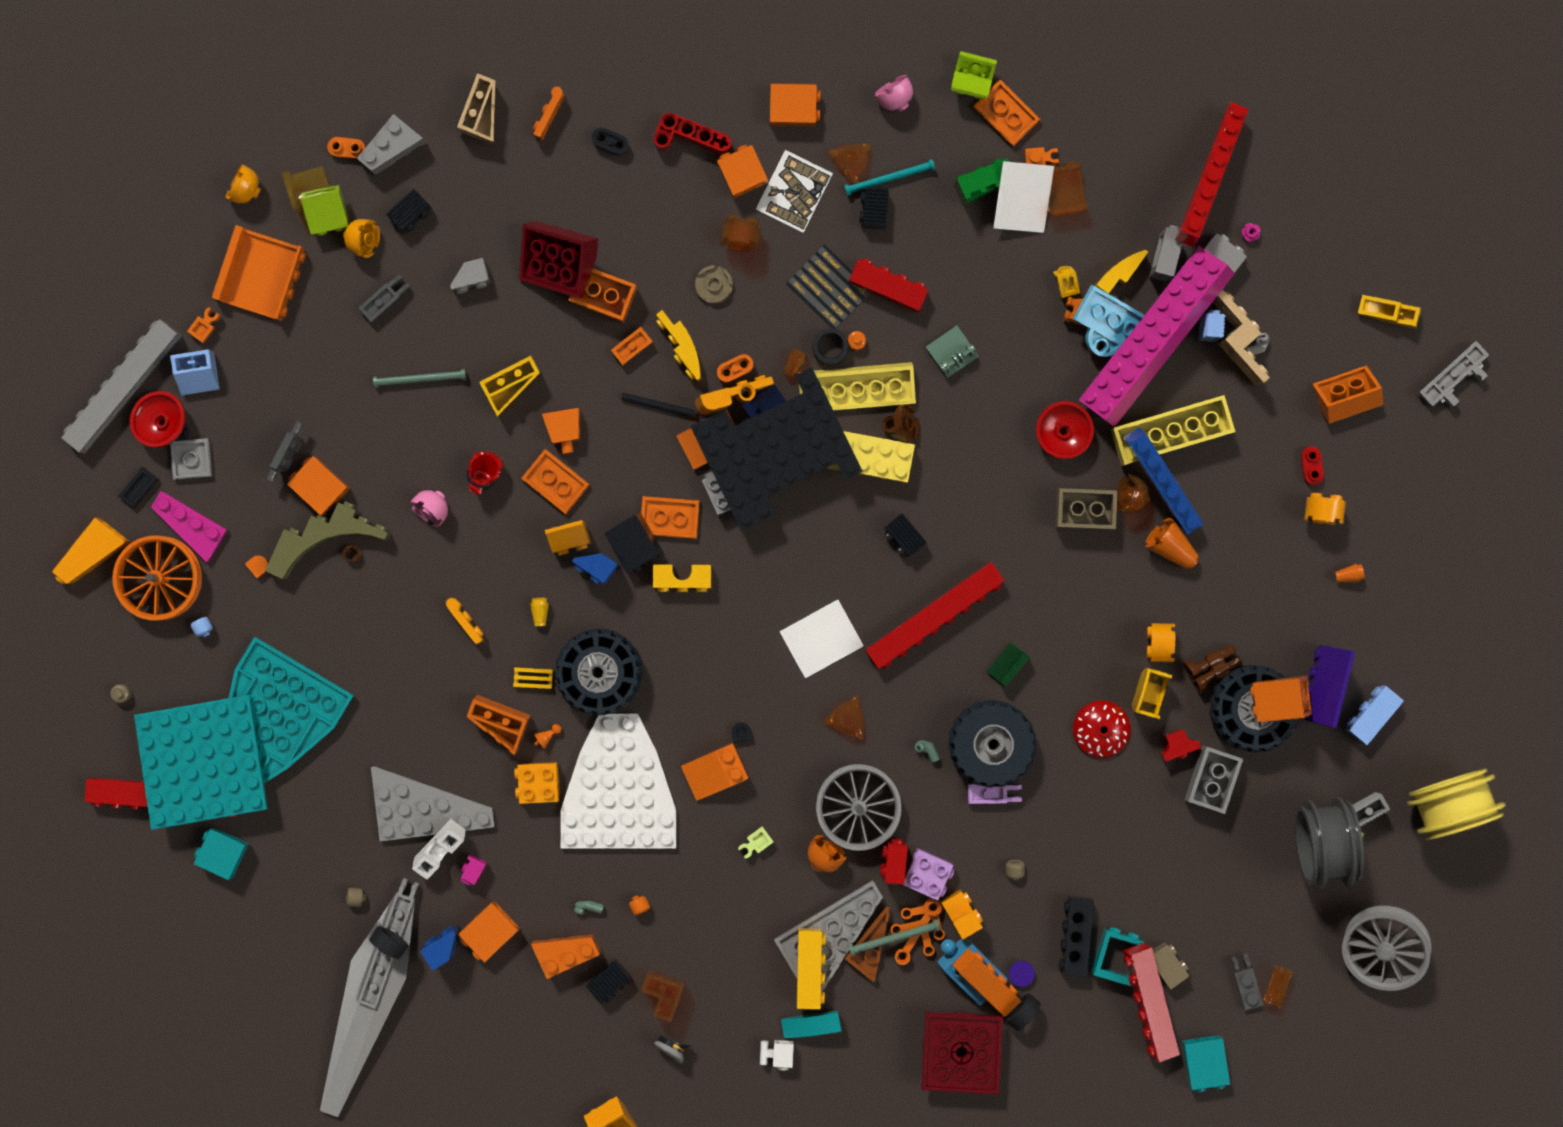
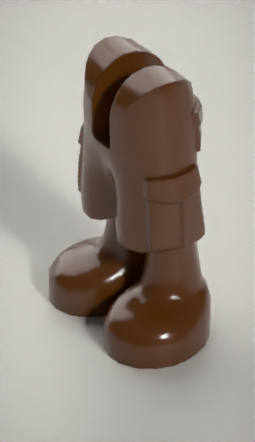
(1217, 665)

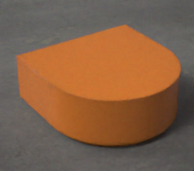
(257, 565)

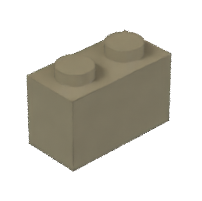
(1168, 965)

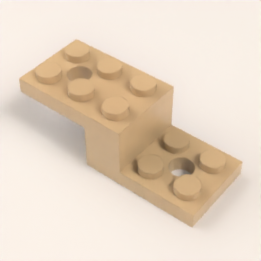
(1240, 337)

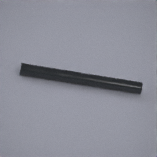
(659, 405)

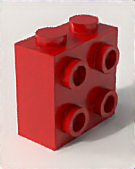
(895, 861)

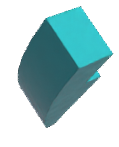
(811, 1024)

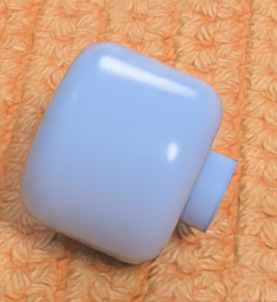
(202, 627)

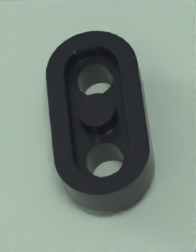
(610, 141)

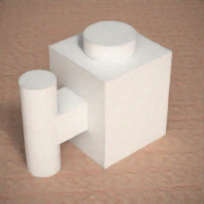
(781, 1054)

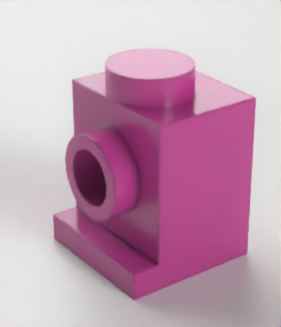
(472, 870)

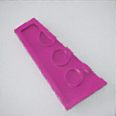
(194, 528)

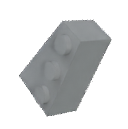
(389, 145)

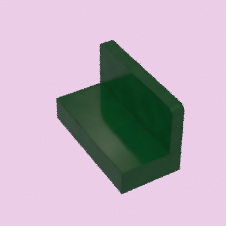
(1008, 664)

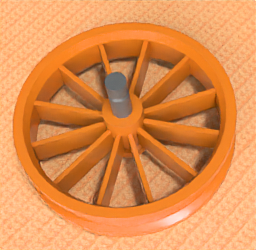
(157, 578)

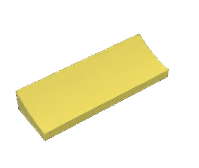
(868, 385)

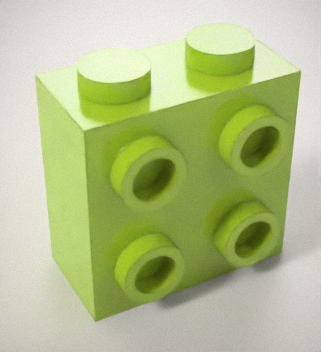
(325, 210)

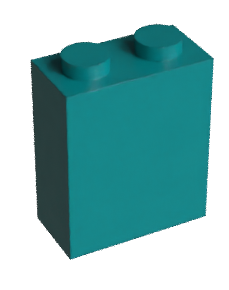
(1205, 1063)

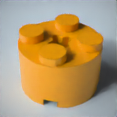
(1325, 510)
(1161, 642)

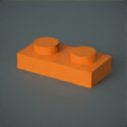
(631, 346)

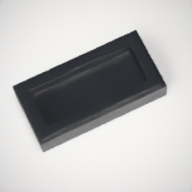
(138, 487)

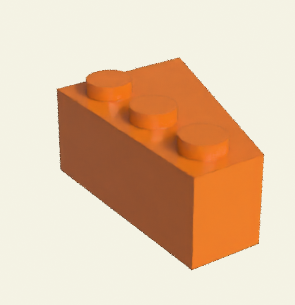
(564, 953)

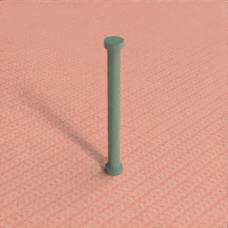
(419, 378)
(894, 937)

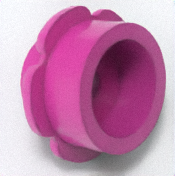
(1246, 232)

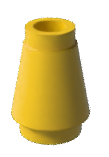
(539, 611)

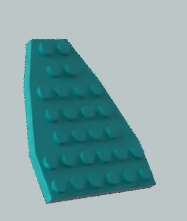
(289, 705)

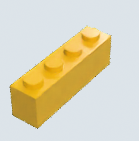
(809, 968)

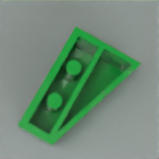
(979, 182)

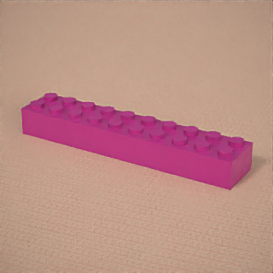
(1157, 336)

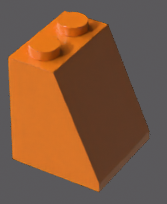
(1281, 699)

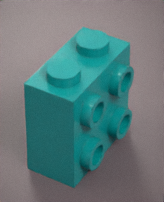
(220, 853)

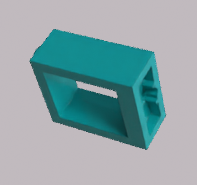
(1105, 973)

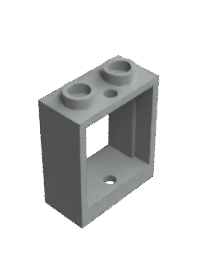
(1166, 255)

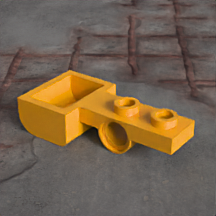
(721, 399)

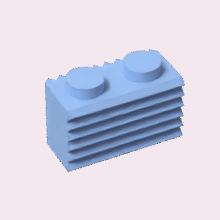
(1211, 326)

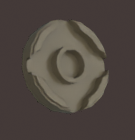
(713, 284)

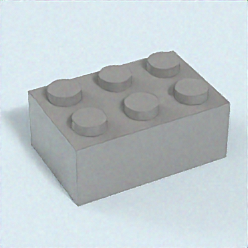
(1213, 779)

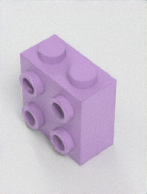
(928, 874)

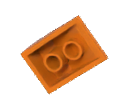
(715, 771)

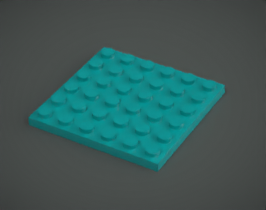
(200, 762)

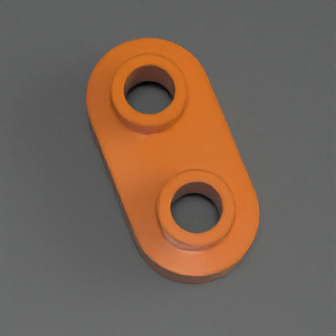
(346, 147)
(734, 367)

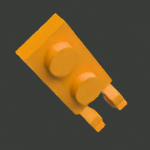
(464, 620)

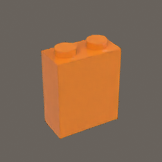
(794, 105)
(318, 485)
(488, 932)

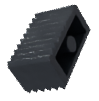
(875, 208)
(409, 211)
(905, 535)
(609, 981)

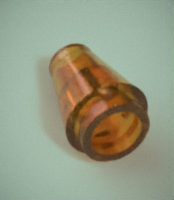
(794, 362)

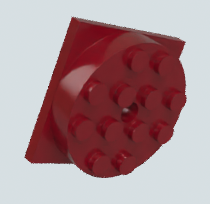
(967, 1073)

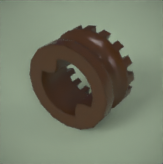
(348, 549)

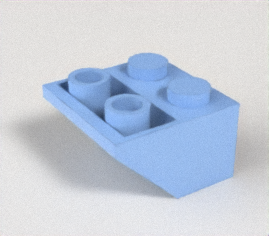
(195, 372)

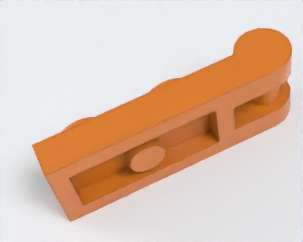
(549, 112)

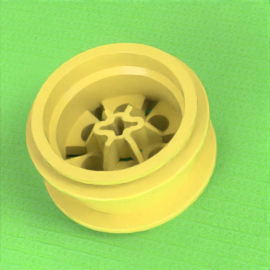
(1456, 804)

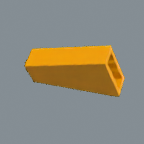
(90, 550)

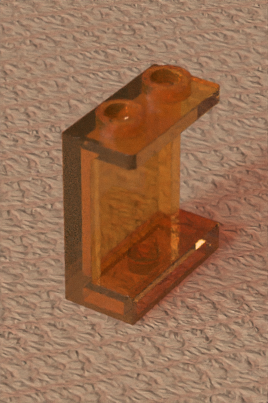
(1066, 191)

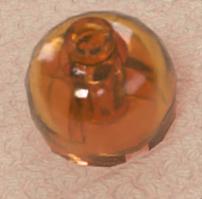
(1132, 494)

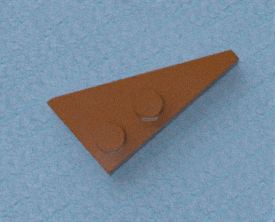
(868, 960)

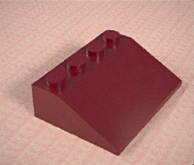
(557, 258)

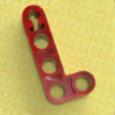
(693, 137)

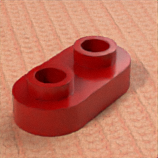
(1310, 465)

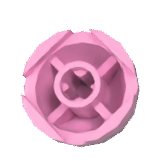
(895, 94)
(430, 506)

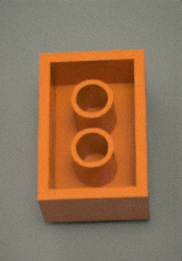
(607, 296)

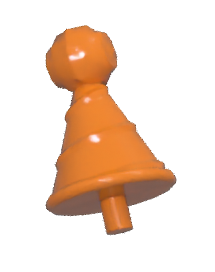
(544, 737)

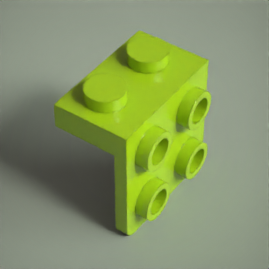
(973, 75)

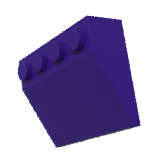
(1328, 684)

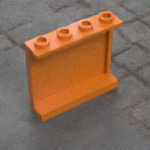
(259, 273)

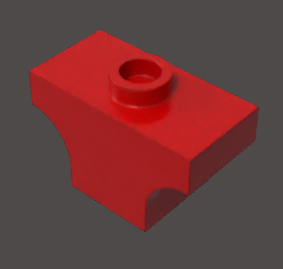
(1178, 745)

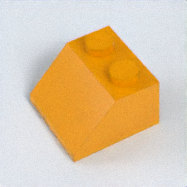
(568, 537)
(610, 1114)

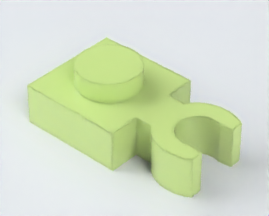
(757, 840)

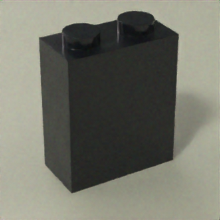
(634, 543)

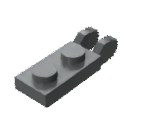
(383, 299)
(1247, 983)

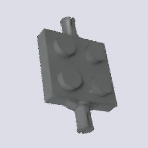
(283, 457)

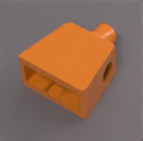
(563, 428)

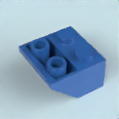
(597, 565)
(441, 949)

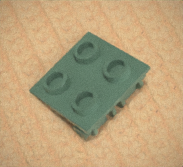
(952, 351)

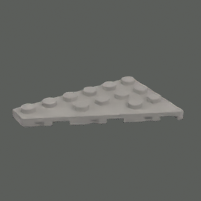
(416, 809)
(841, 924)

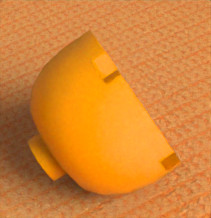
(244, 186)
(362, 237)

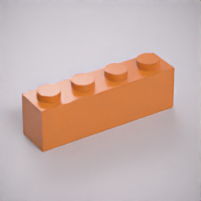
(986, 982)

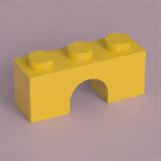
(664, 578)

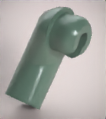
(929, 748)
(588, 905)

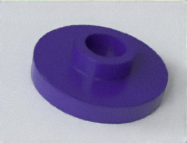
(1021, 973)

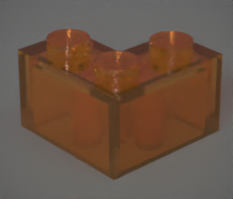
(668, 992)

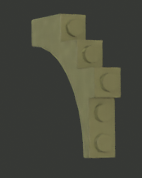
(293, 546)

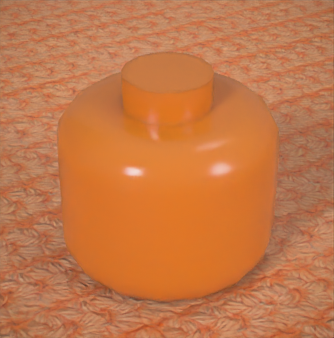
(856, 340)
(639, 905)

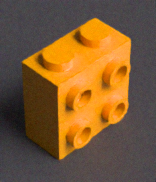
(537, 782)

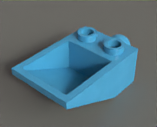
(951, 954)

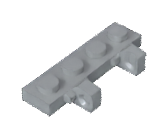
(1464, 365)

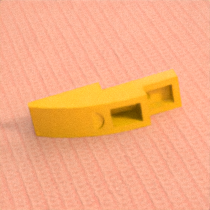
(686, 350)

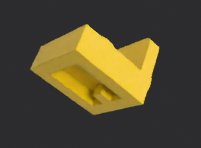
(1067, 281)

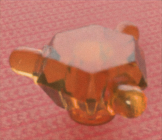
(851, 159)
(847, 718)

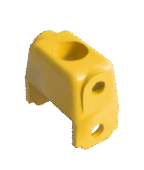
(1150, 692)

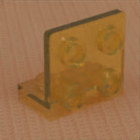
(303, 182)

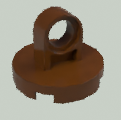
(905, 424)

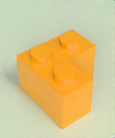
(963, 917)

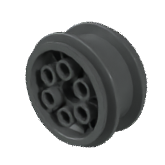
(1329, 843)

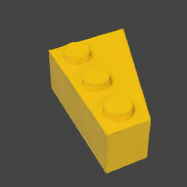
(509, 383)

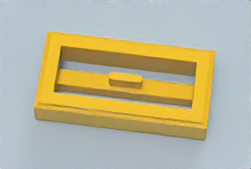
(528, 685)

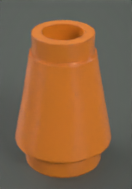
(1350, 574)

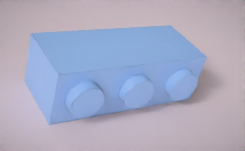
(1373, 714)

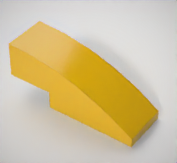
(1121, 272)
(1389, 311)

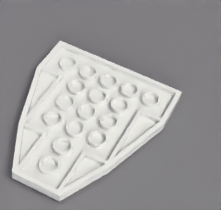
(618, 790)

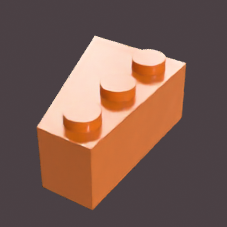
(500, 721)

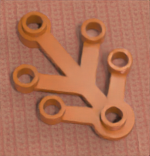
(928, 914)

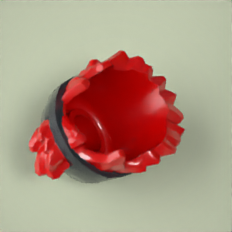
(483, 471)

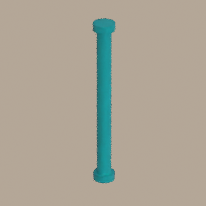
(889, 177)

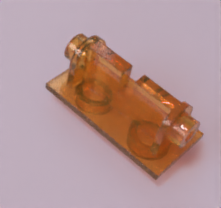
(1278, 986)

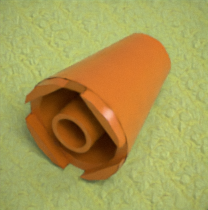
(1172, 544)

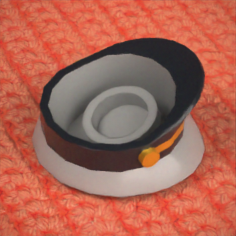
(672, 1049)

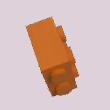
(742, 170)

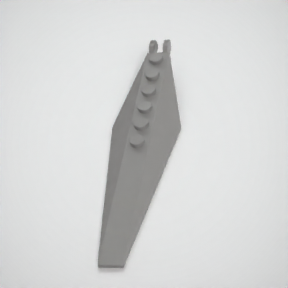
(368, 998)

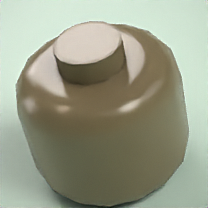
(120, 693)
(1015, 869)
(355, 897)

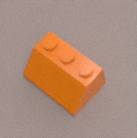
(1348, 394)

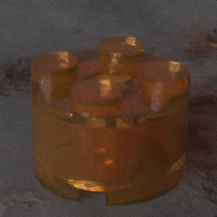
(740, 234)

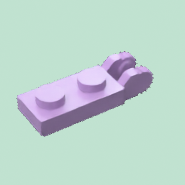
(982, 795)

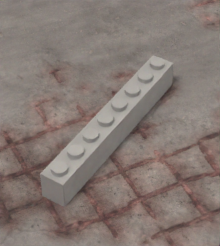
(121, 386)

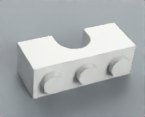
(445, 841)

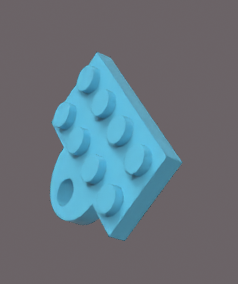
(1106, 321)

